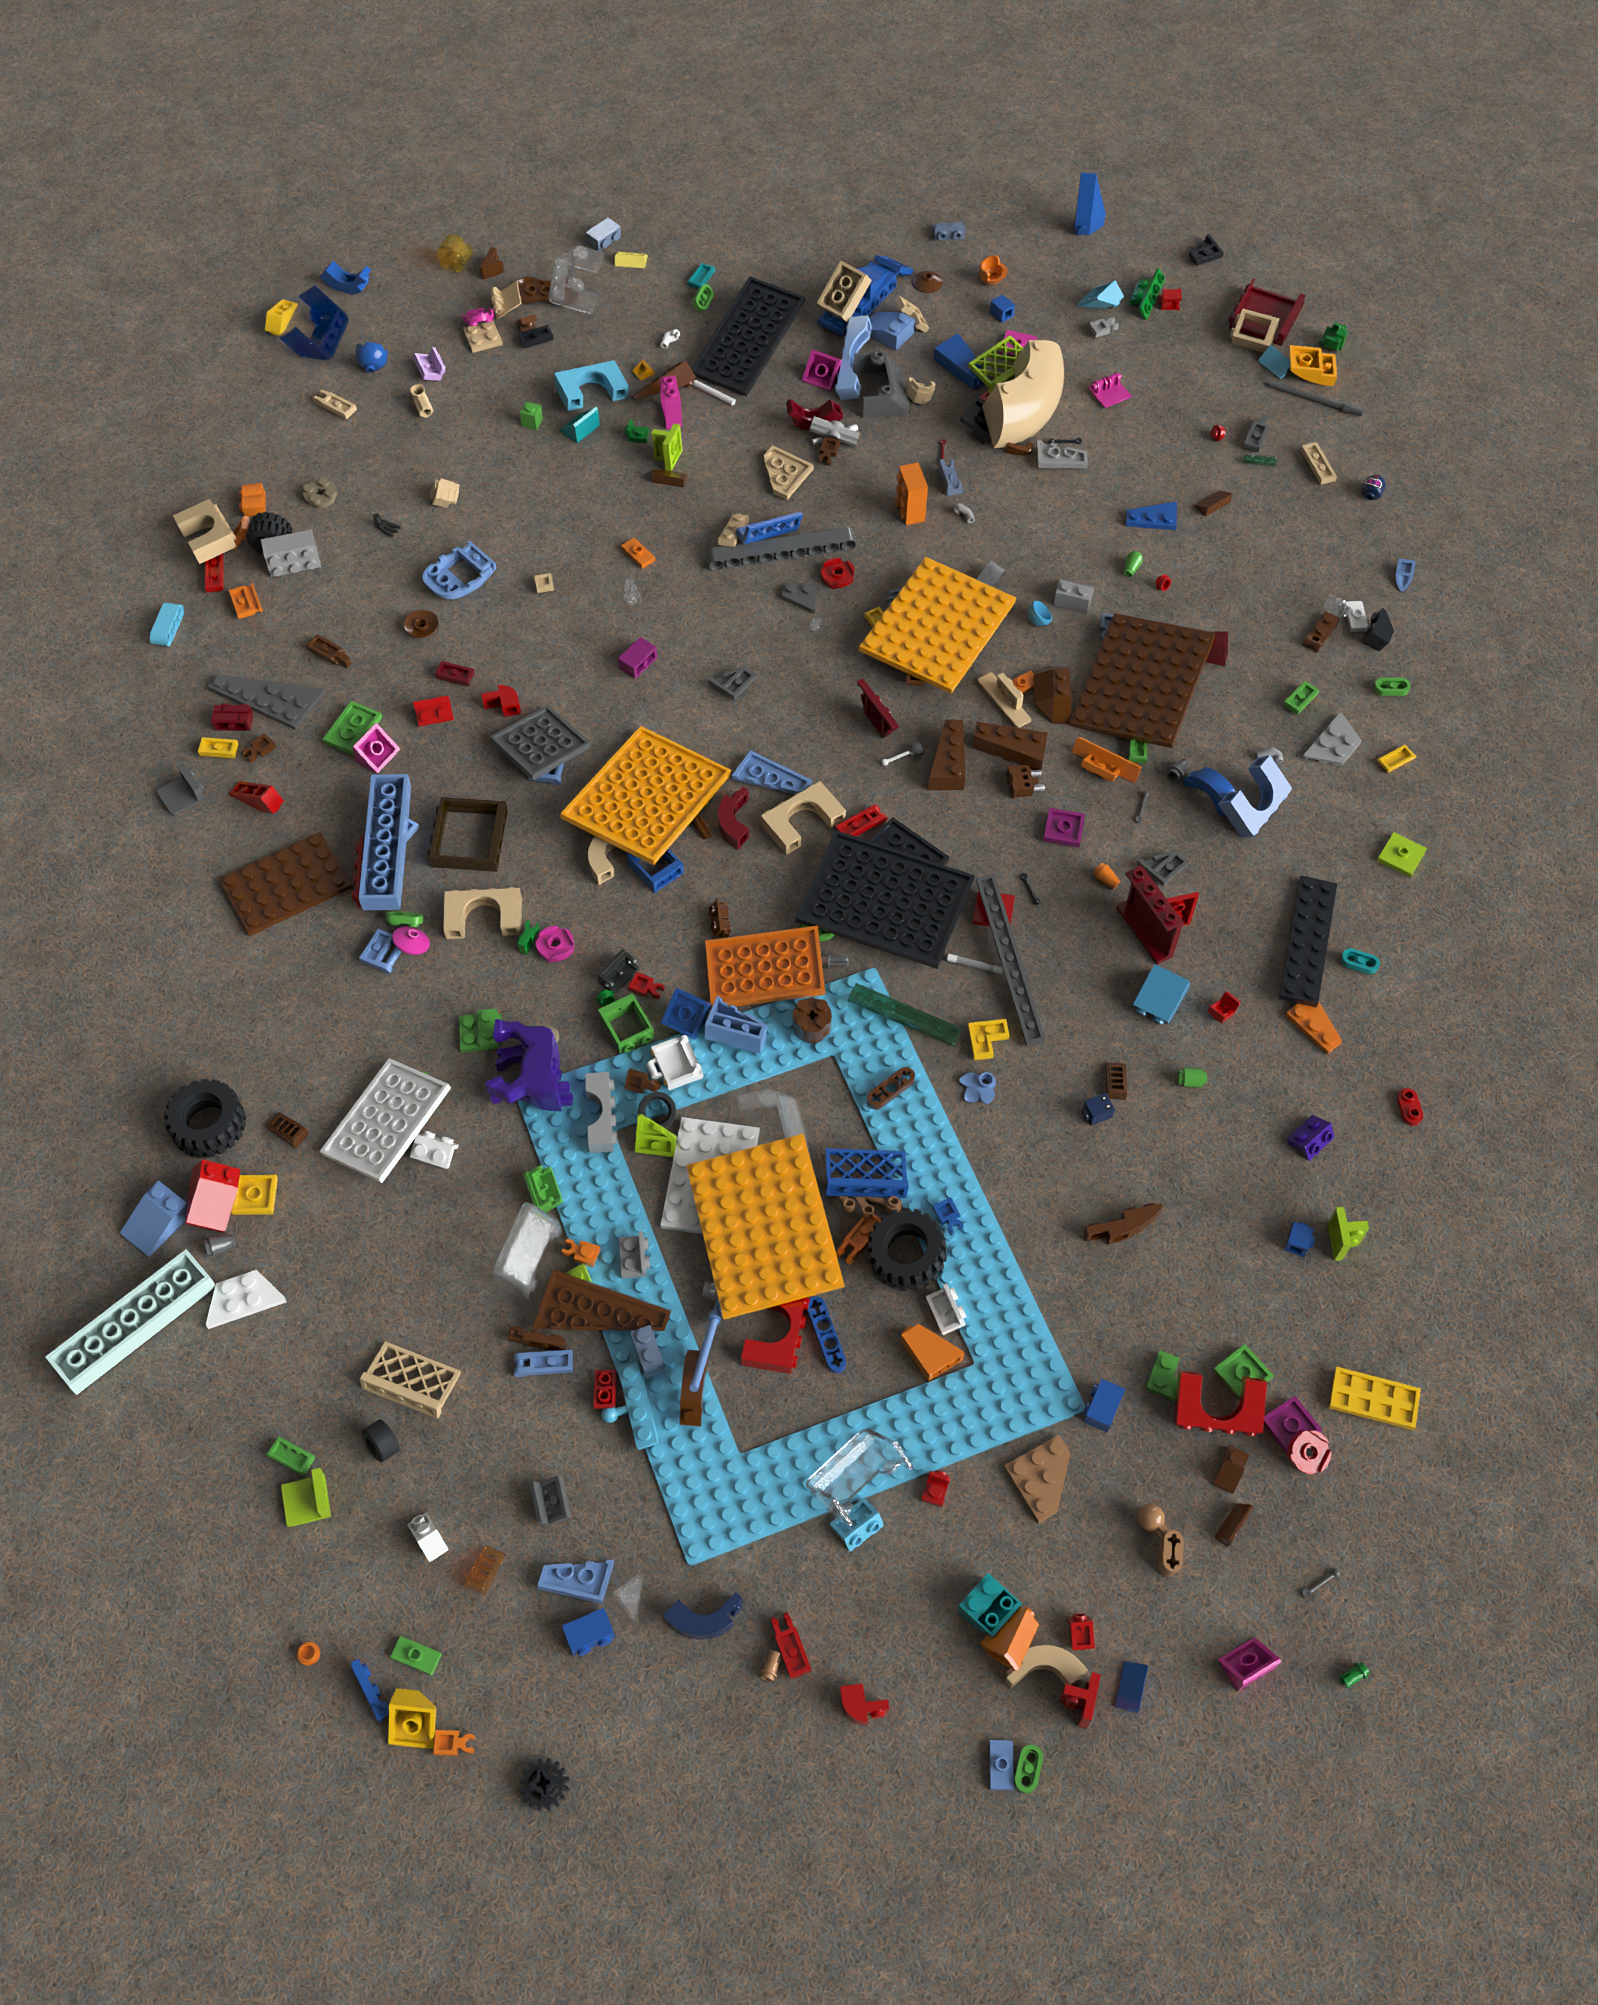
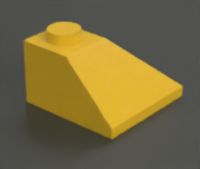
(411, 1719)

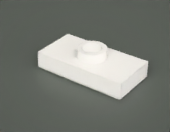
(1356, 616)

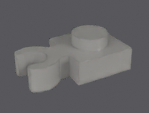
(1103, 327)

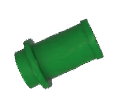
(1354, 1674)

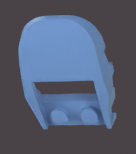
(446, 584)

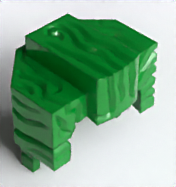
(1334, 337)

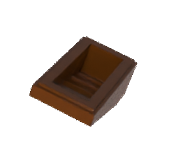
(1112, 1093)
(297, 1138)

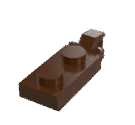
(328, 651)
(537, 1339)

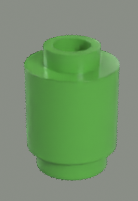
(1192, 1077)

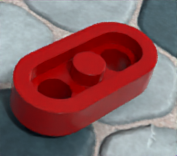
(1409, 1105)

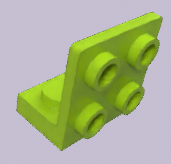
(306, 1499)

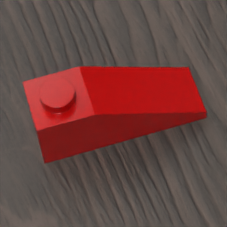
(258, 796)

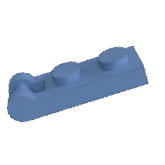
(543, 1363)

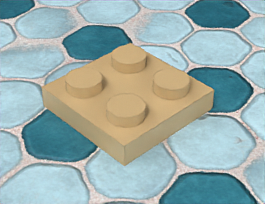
(482, 336)

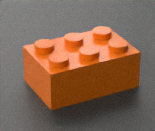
(911, 493)

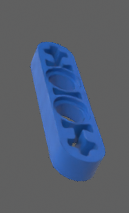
(823, 1335)

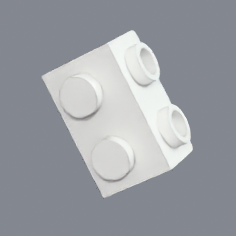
(433, 1149)
(945, 1309)

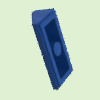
(1131, 1686)

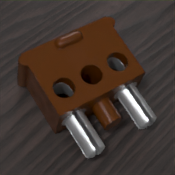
(1021, 781)

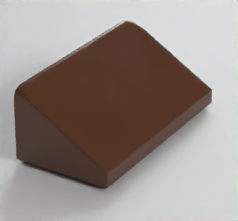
(668, 477)
(1214, 502)
(1233, 1523)

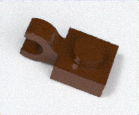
(638, 1082)

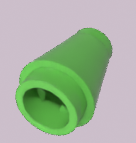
(1132, 563)

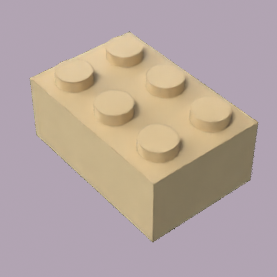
(844, 291)

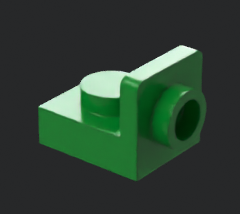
(636, 433)

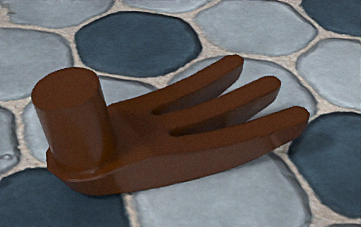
(1018, 450)

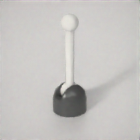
(915, 749)

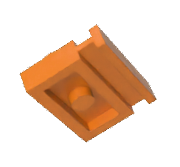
(245, 601)

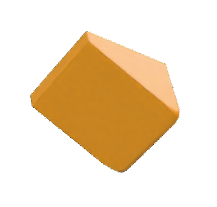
(643, 370)

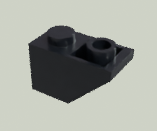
(1379, 631)

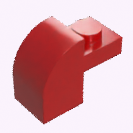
(505, 697)
(857, 1709)

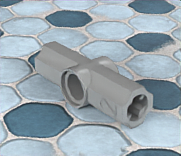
(834, 430)

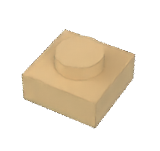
(544, 583)

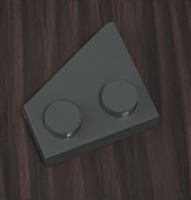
(733, 682)
(1164, 867)

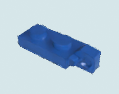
(370, 1691)

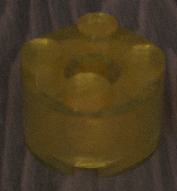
(454, 253)

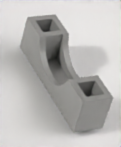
(601, 1132)

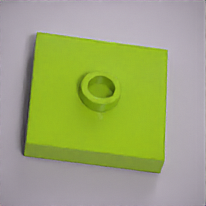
(1402, 854)

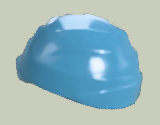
(1039, 614)

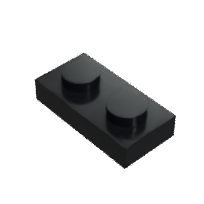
(536, 336)

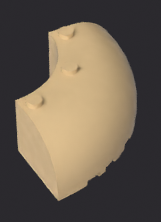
(1029, 400)

